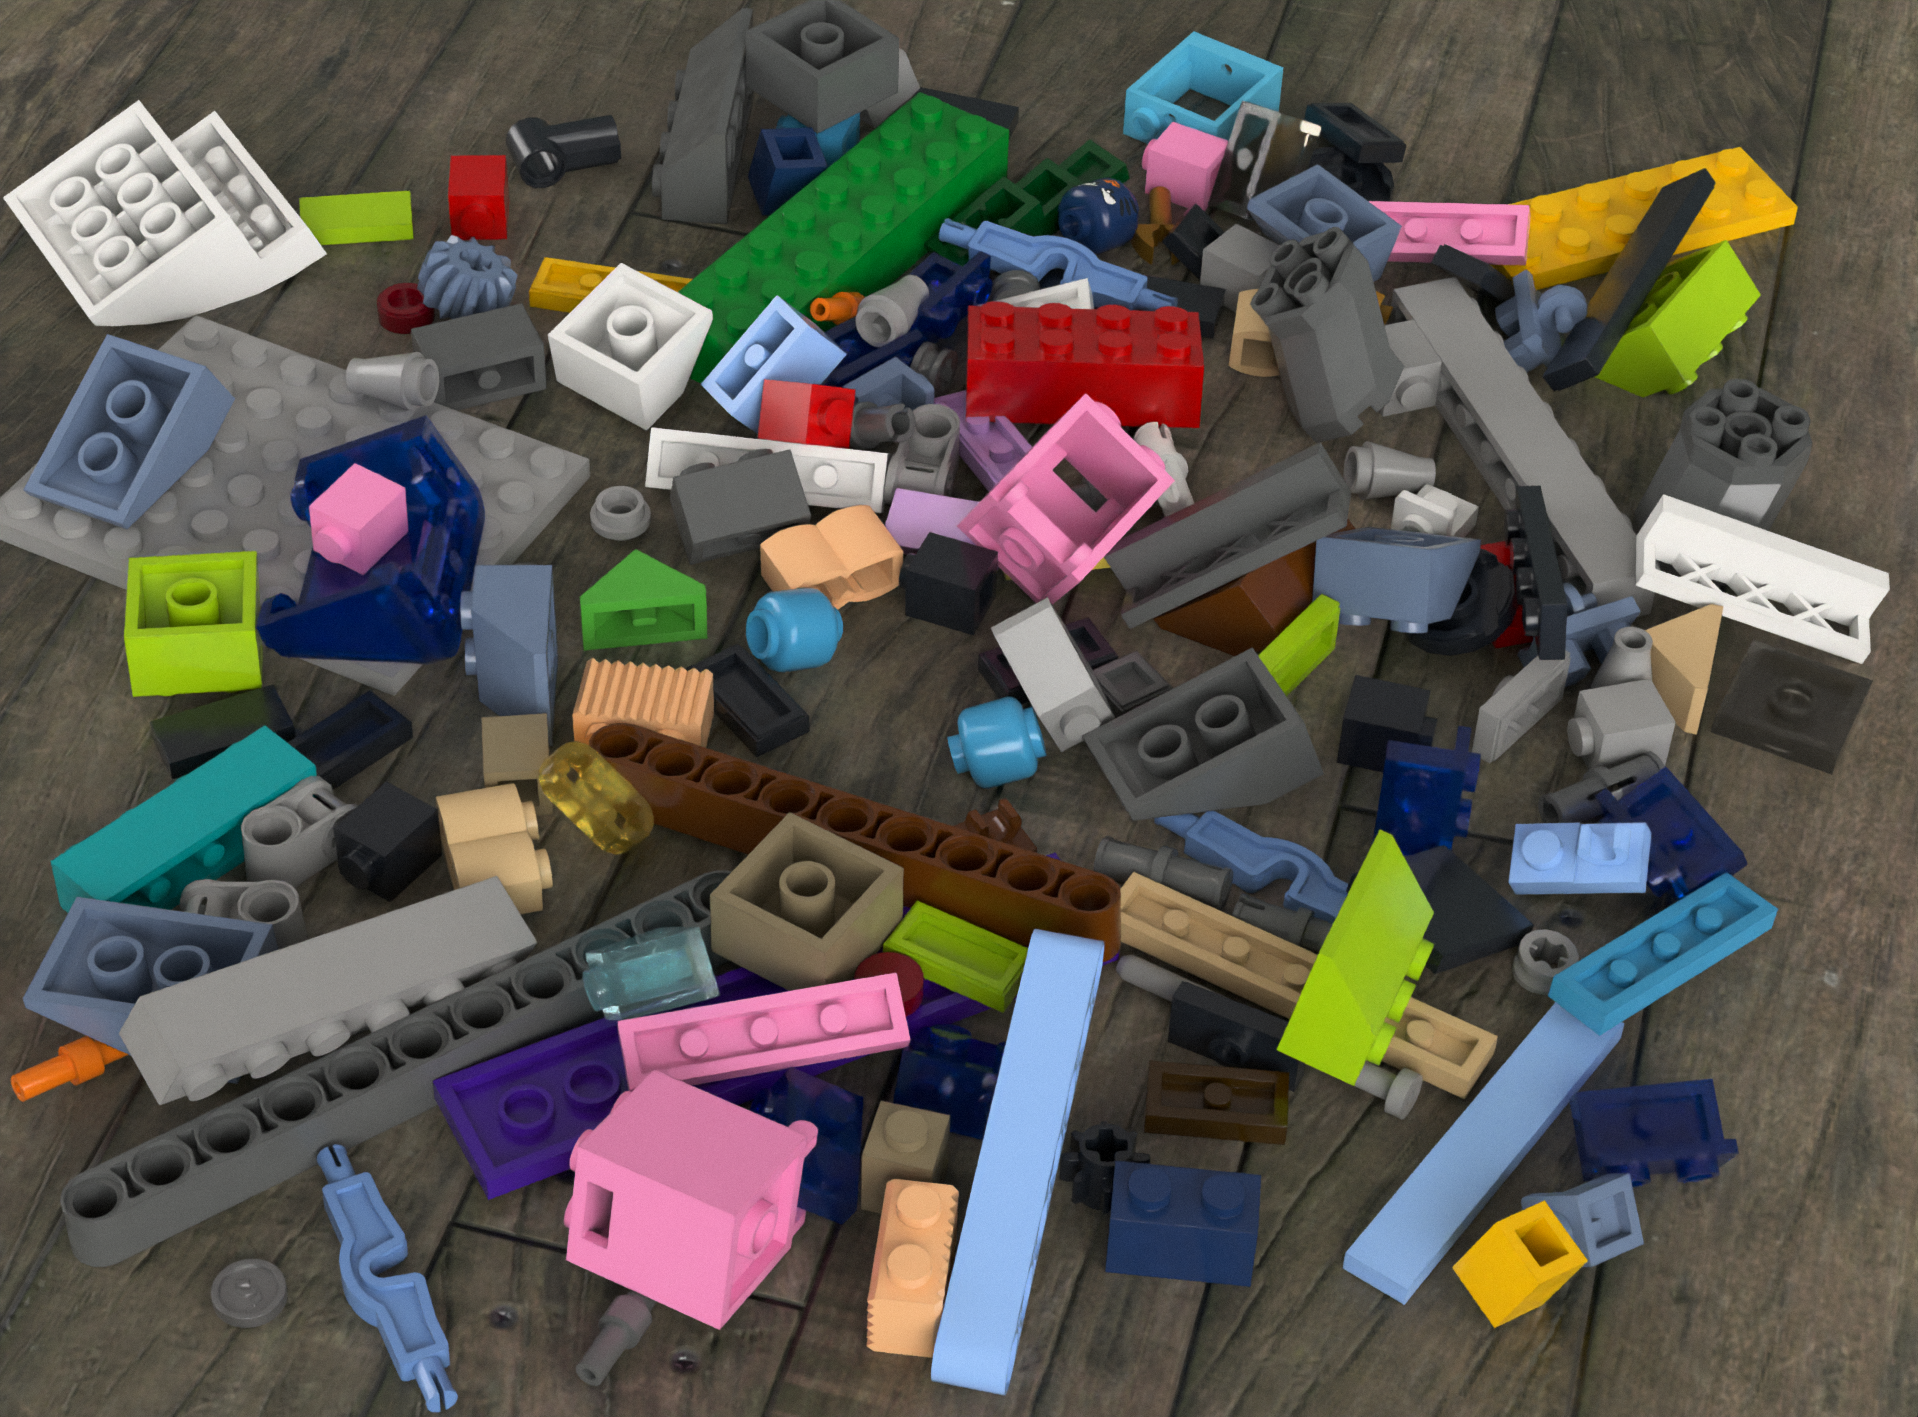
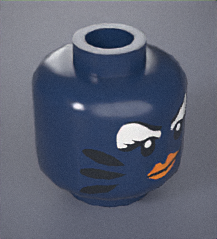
(1099, 214)

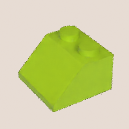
(193, 624)

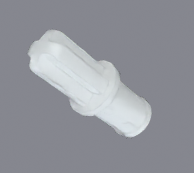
(1178, 494)

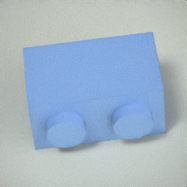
(775, 347)

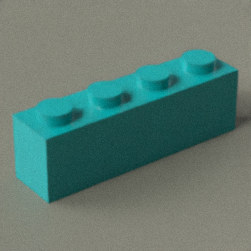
(182, 831)

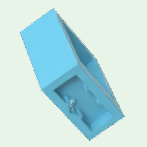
(1199, 66)

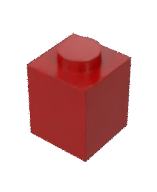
(478, 197)
(806, 413)

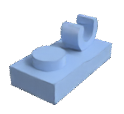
(1580, 858)

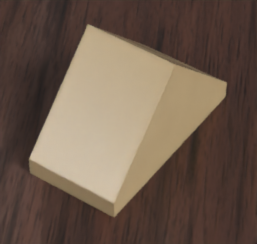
(1683, 662)

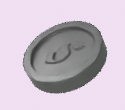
(249, 1293)

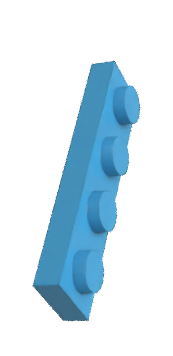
(1662, 953)

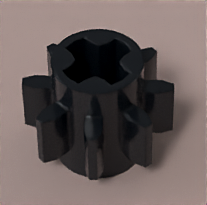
(1093, 1160)

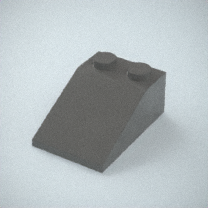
(1207, 745)

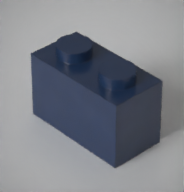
(1183, 1223)

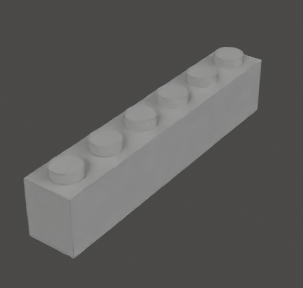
(321, 991)

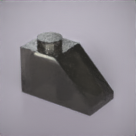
(1261, 154)

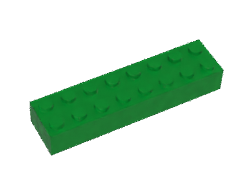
(854, 221)

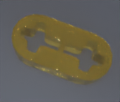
(596, 797)

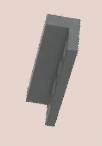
(1230, 534)

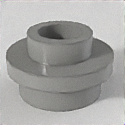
(620, 513)

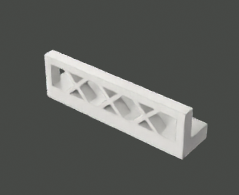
(827, 474)
(1759, 568)

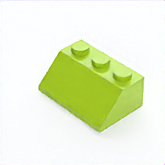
(1682, 322)
(1363, 969)

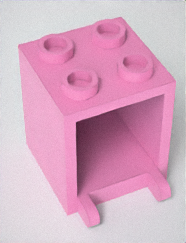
(1042, 527)
(686, 1197)

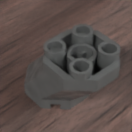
(1327, 333)
(1733, 457)

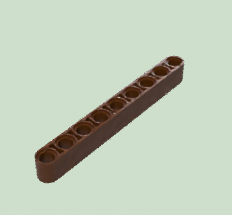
(943, 865)

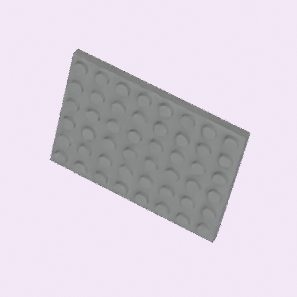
(243, 484)

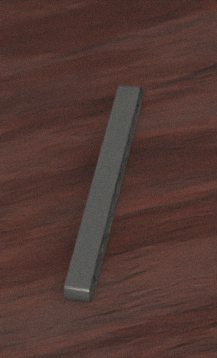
(350, 1092)

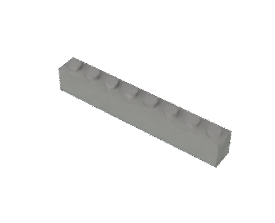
(1520, 443)

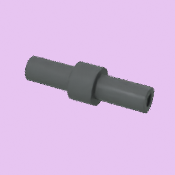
(620, 1329)

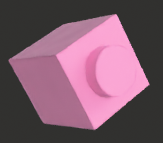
(1184, 163)
(358, 519)

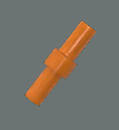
(836, 309)
(75, 1063)

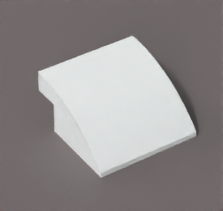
(160, 224)

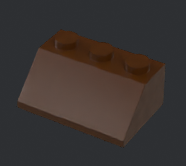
(1250, 608)

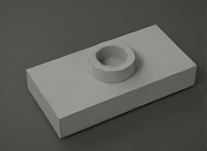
(1519, 705)

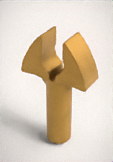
(1149, 235)

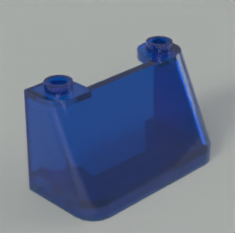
(412, 596)

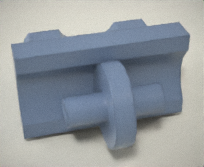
(1538, 320)
(1588, 629)

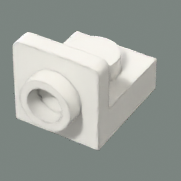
(1433, 513)

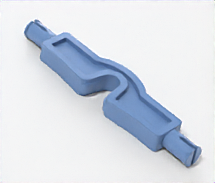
(1043, 253)
(1260, 861)
(393, 1304)

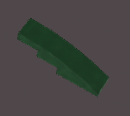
(1034, 200)

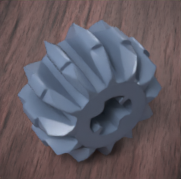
(465, 278)

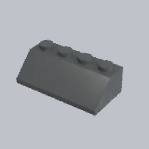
(706, 128)

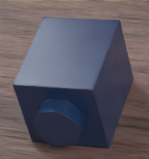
(784, 165)

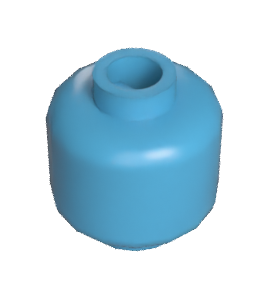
(794, 629)
(997, 742)

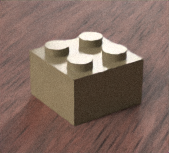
(805, 907)

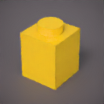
(1519, 1263)

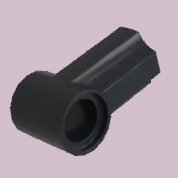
(548, 151)

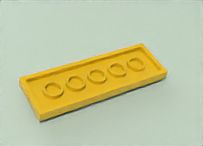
(1588, 226)

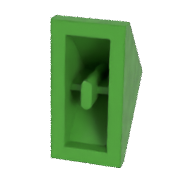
(642, 605)

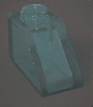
(649, 973)

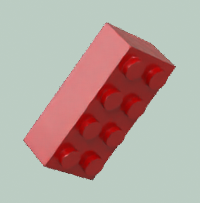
(1045, 358)

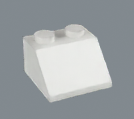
(630, 345)

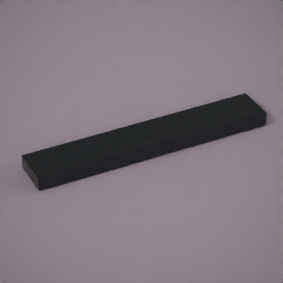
(1629, 281)

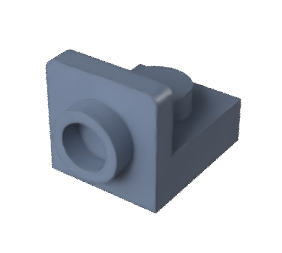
(893, 384)
(1597, 1216)

